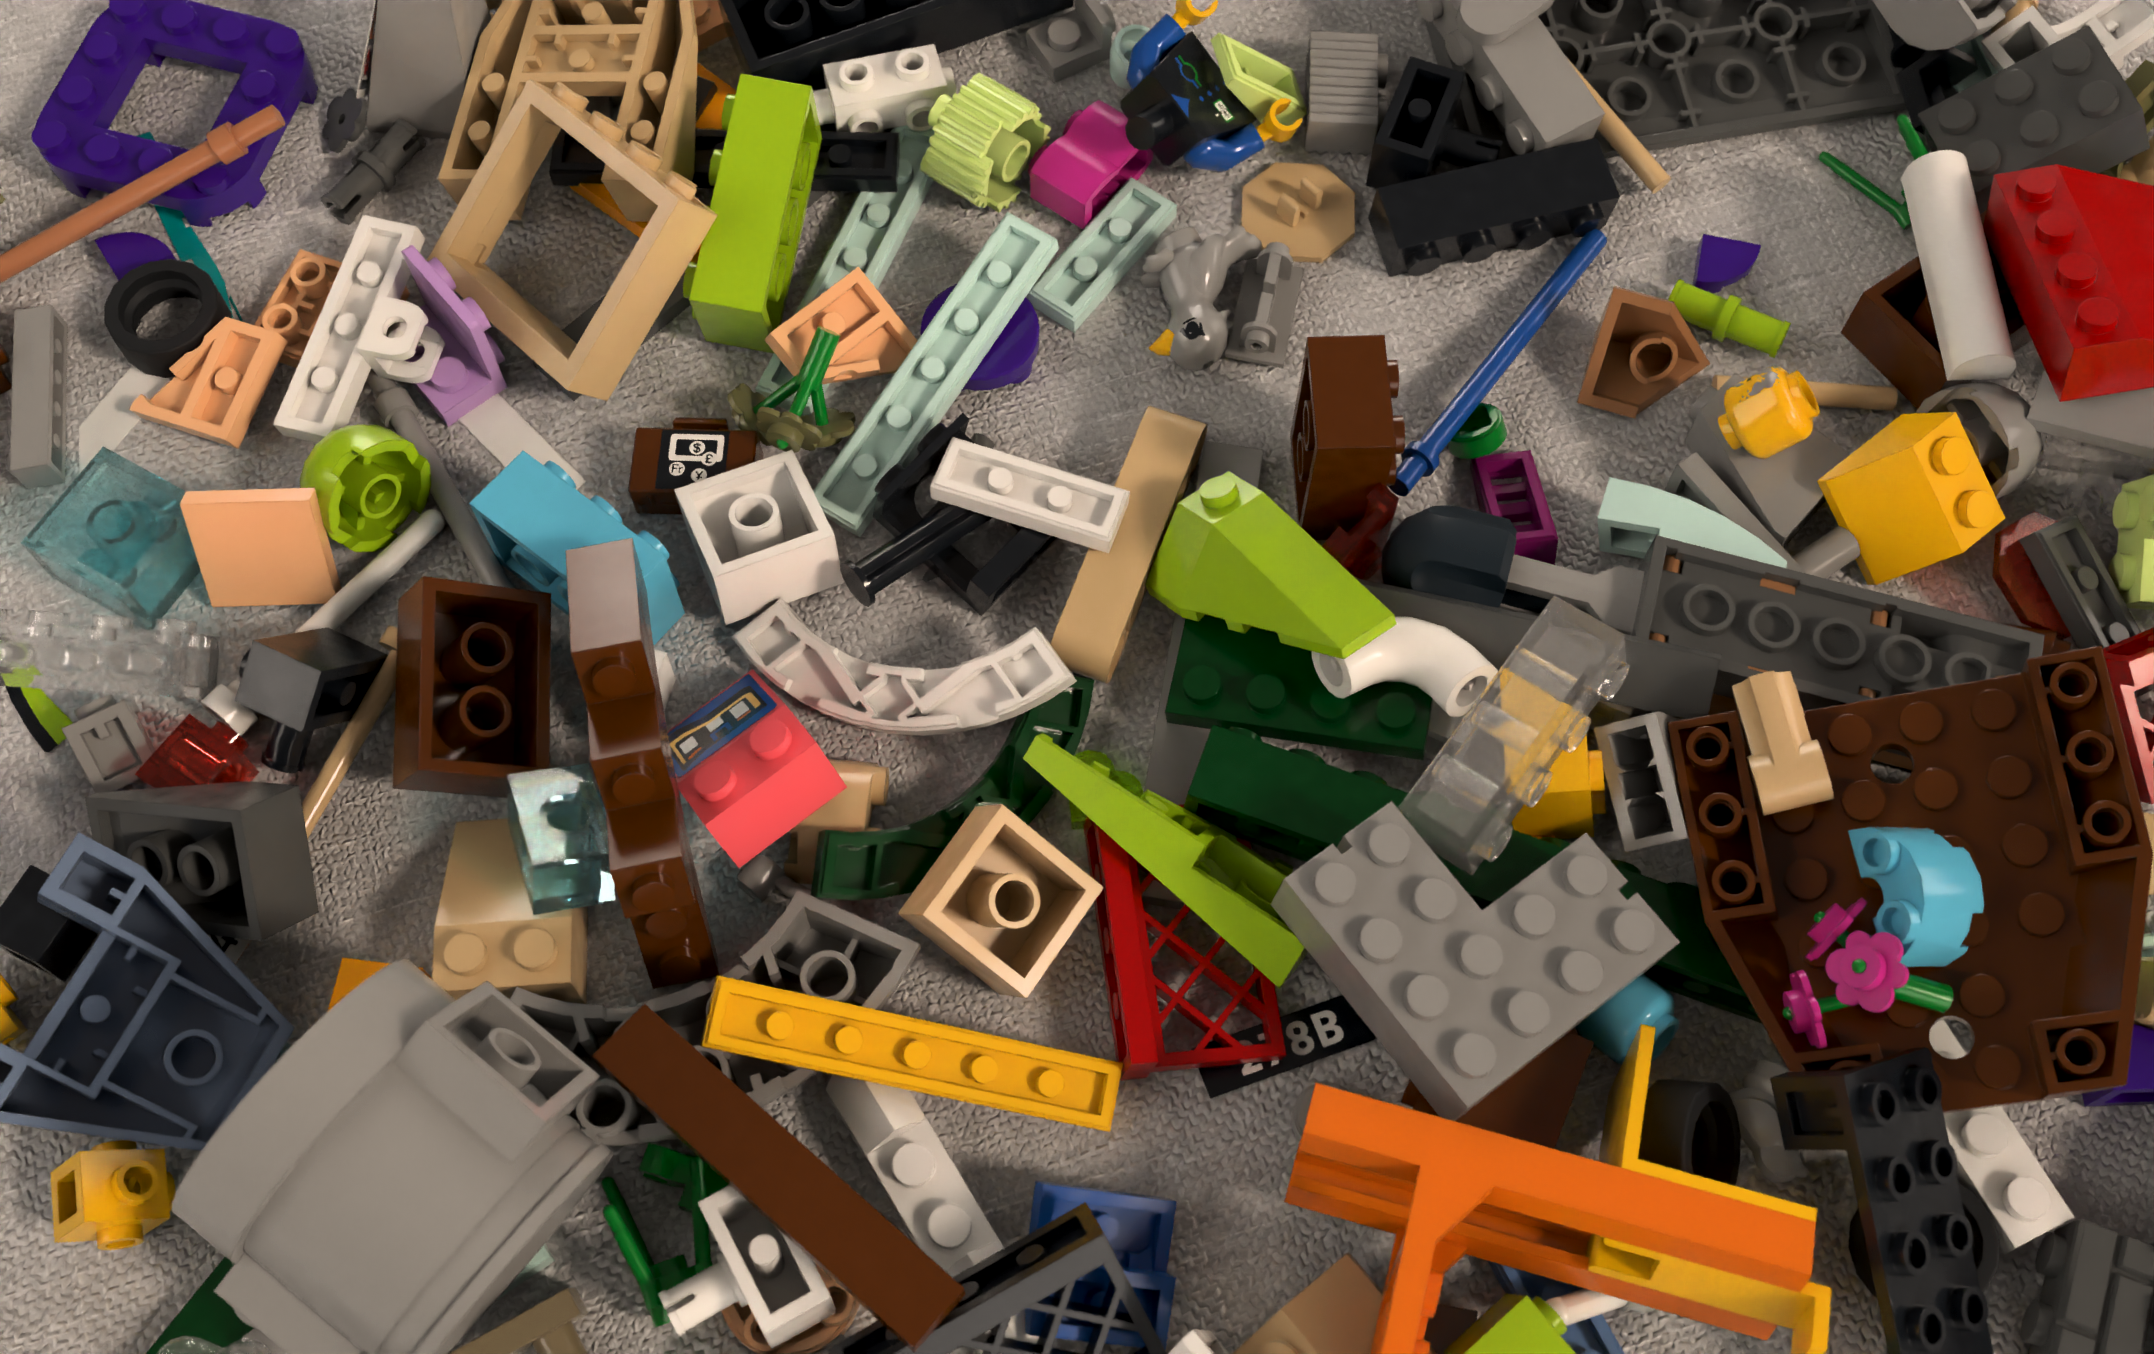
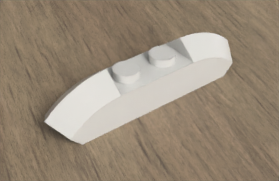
(919, 1179)

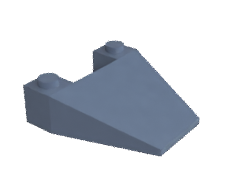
(153, 1025)

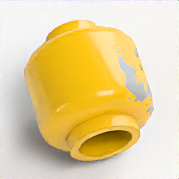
(1768, 412)

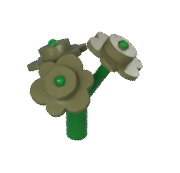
(790, 429)

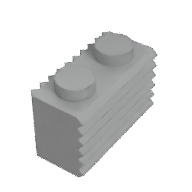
(1343, 92)

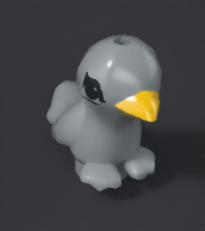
(1191, 279)

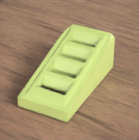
(1258, 79)

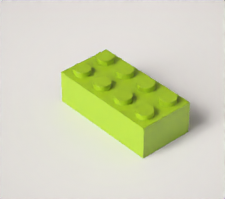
(761, 207)

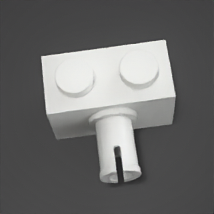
(756, 1269)

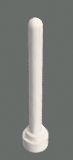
(221, 700)

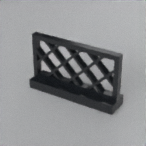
(1023, 1279)

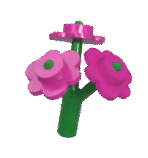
(1865, 971)

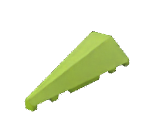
(1188, 855)

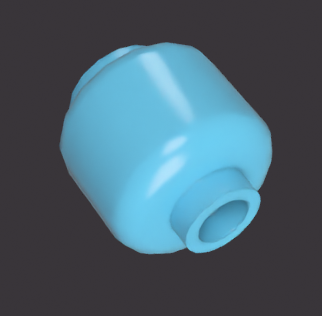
(1618, 1020)

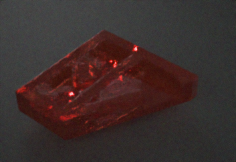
(1362, 546)

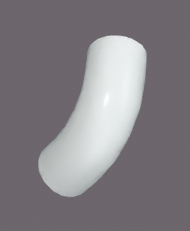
(1416, 655)

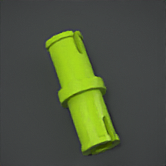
(1729, 318)

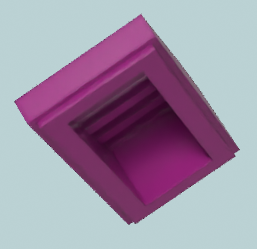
(1536, 539)

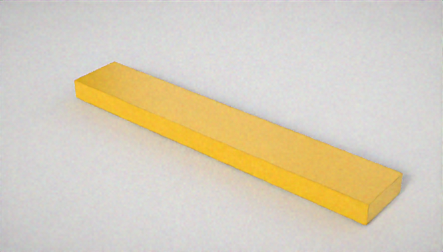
(911, 1054)

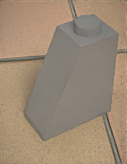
(1775, 489)

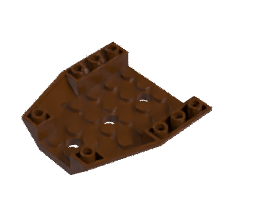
(2044, 802)

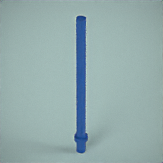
(1421, 456)

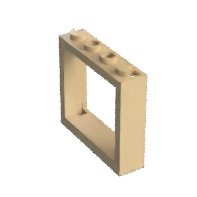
(644, 281)

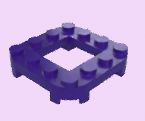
(131, 33)

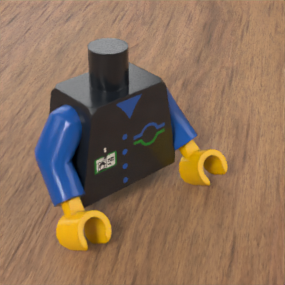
(1182, 102)

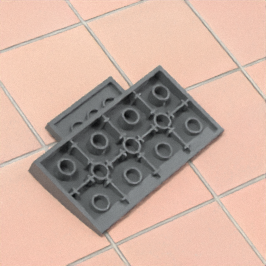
(1713, 66)

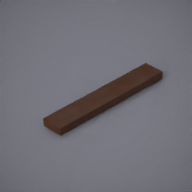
(780, 1177)

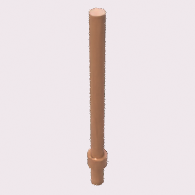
(223, 144)

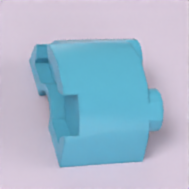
(1925, 889)

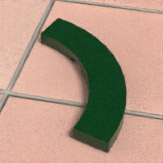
(898, 858)

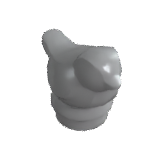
(1761, 1126)

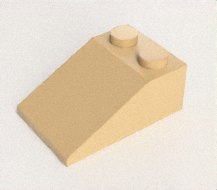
(489, 927)

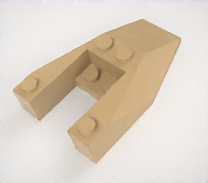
(595, 50)

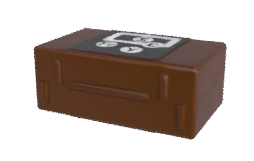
(684, 455)

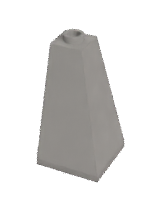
(422, 62)

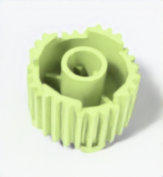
(983, 142)

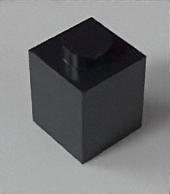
(39, 933)

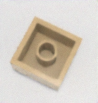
(1001, 900)

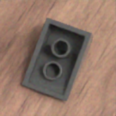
(219, 849)

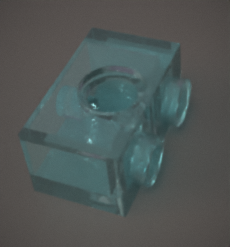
(560, 838)

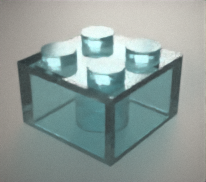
(118, 539)

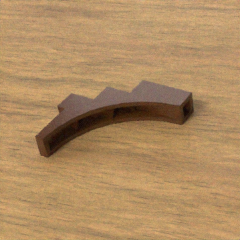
(635, 763)

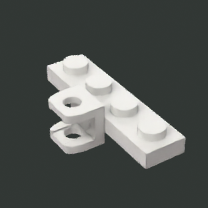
(360, 330)
(2000, 1165)

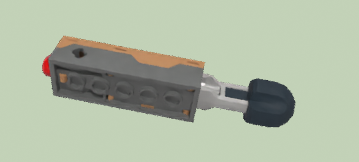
(1760, 616)

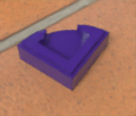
(130, 250)
(1722, 262)

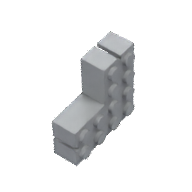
(1457, 987)

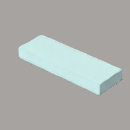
(1102, 254)

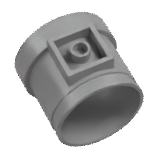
(394, 1169)

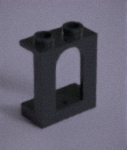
(897, 513)

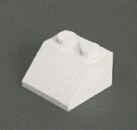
(760, 536)

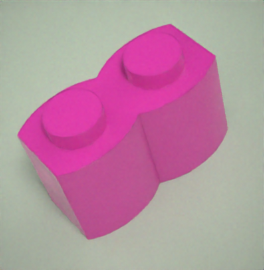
(1086, 164)

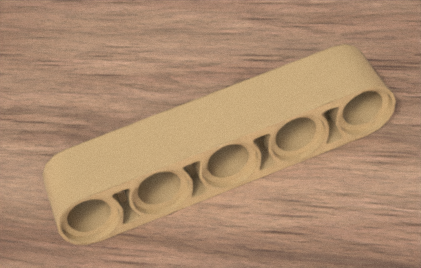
(1113, 583)

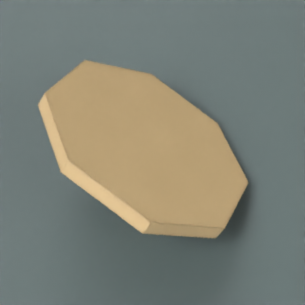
(1300, 208)

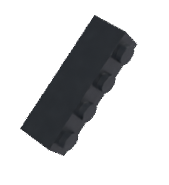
(1493, 207)

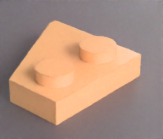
(870, 332)
(217, 383)

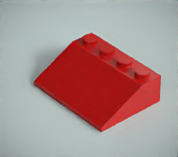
(2080, 273)

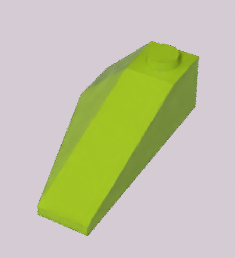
(1254, 566)

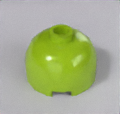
(366, 484)

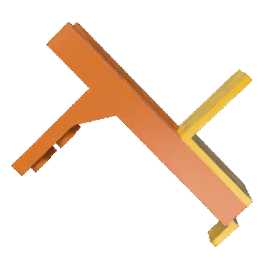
(1558, 1215)

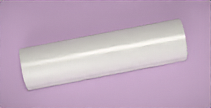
(1957, 268)

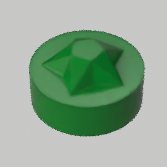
(1479, 434)

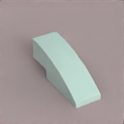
(1638, 512)

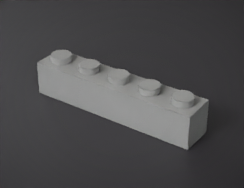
(38, 397)

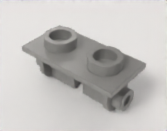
(1265, 307)

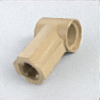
(1784, 760)

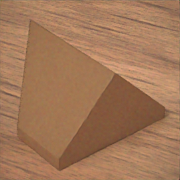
(1638, 354)

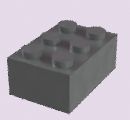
(2042, 111)

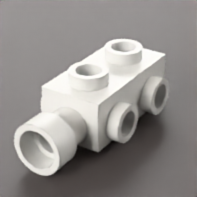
(883, 90)

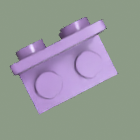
(470, 359)

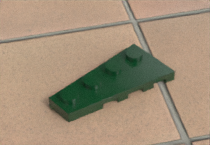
(1278, 695)

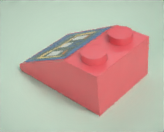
(750, 768)

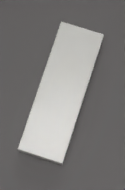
(1030, 494)

